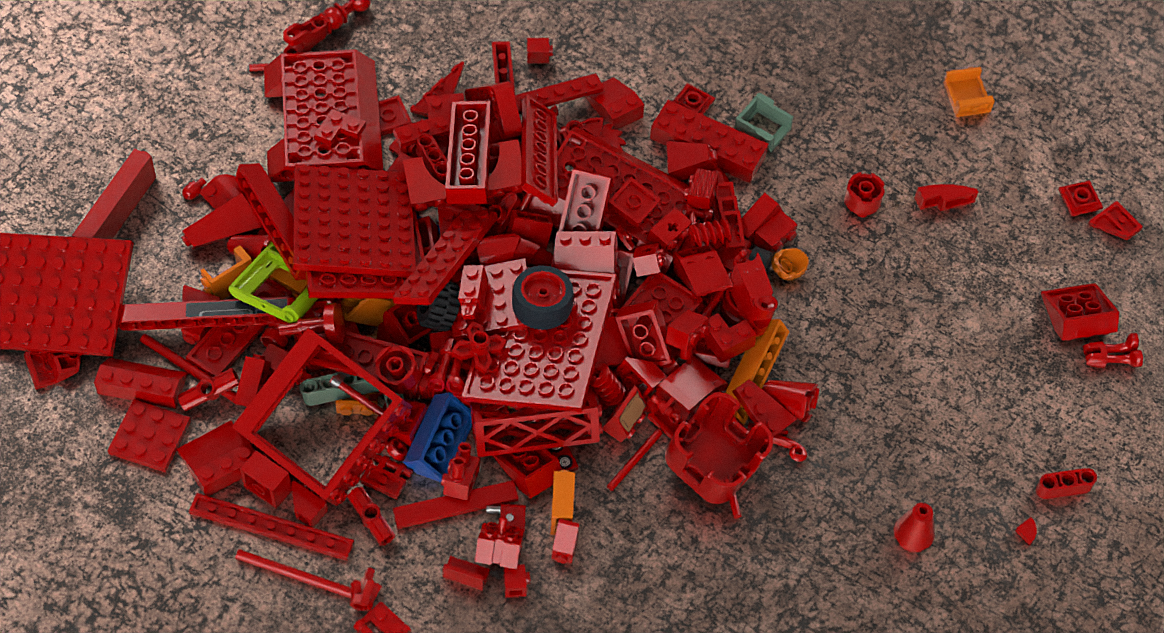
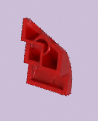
(51, 368)

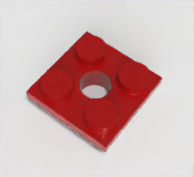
(690, 92)
(1077, 205)

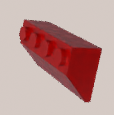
(140, 382)

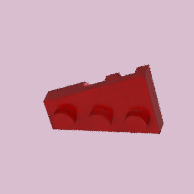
(763, 407)

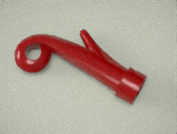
(786, 442)

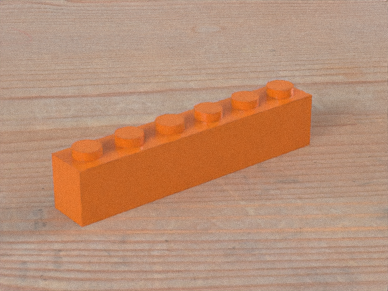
(759, 361)

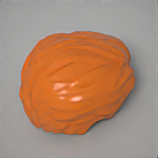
(790, 263)

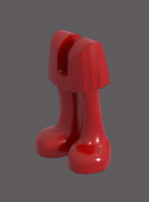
(1098, 352)
(438, 380)

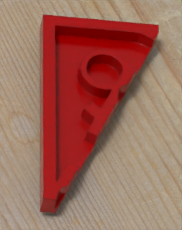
(444, 86)

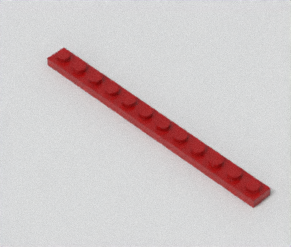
(547, 96)

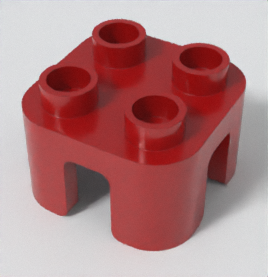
(716, 451)

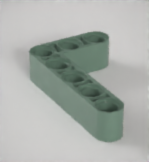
(319, 390)

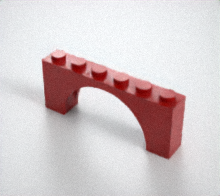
(428, 192)

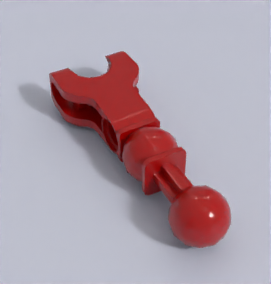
(316, 29)

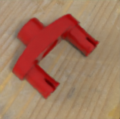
(506, 205)

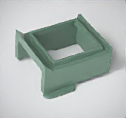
(764, 106)

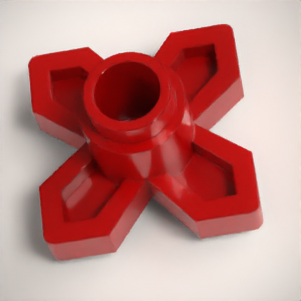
(479, 347)

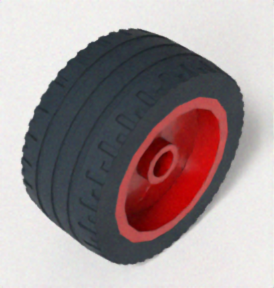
(542, 297)

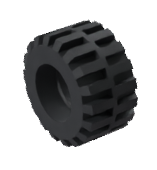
(442, 311)

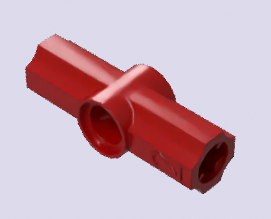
(197, 394)
(364, 506)

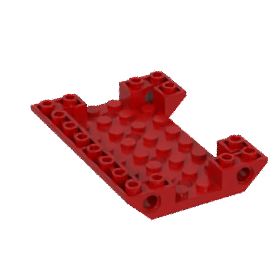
(348, 87)
(587, 152)

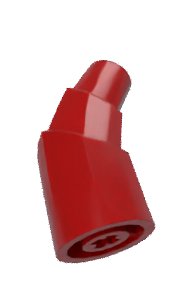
(510, 247)

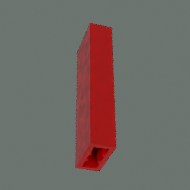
(119, 198)

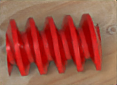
(710, 231)
(607, 385)

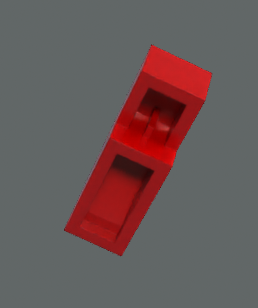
(945, 196)

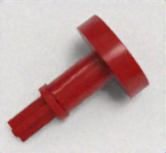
(331, 324)

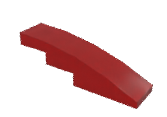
(728, 209)

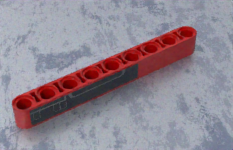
(197, 314)

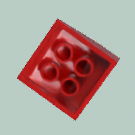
(1080, 311)
(216, 458)

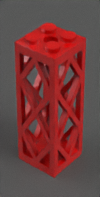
(514, 425)

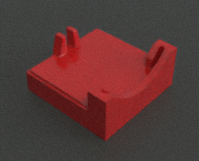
(410, 425)

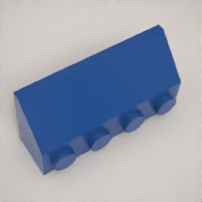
(439, 436)

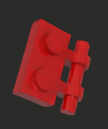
(383, 480)

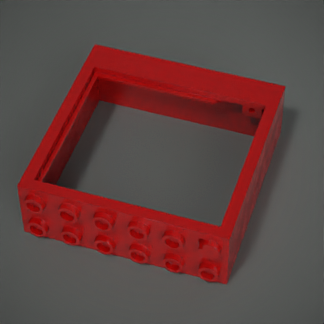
(276, 389)

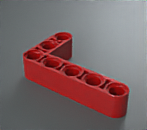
(503, 105)
(436, 161)

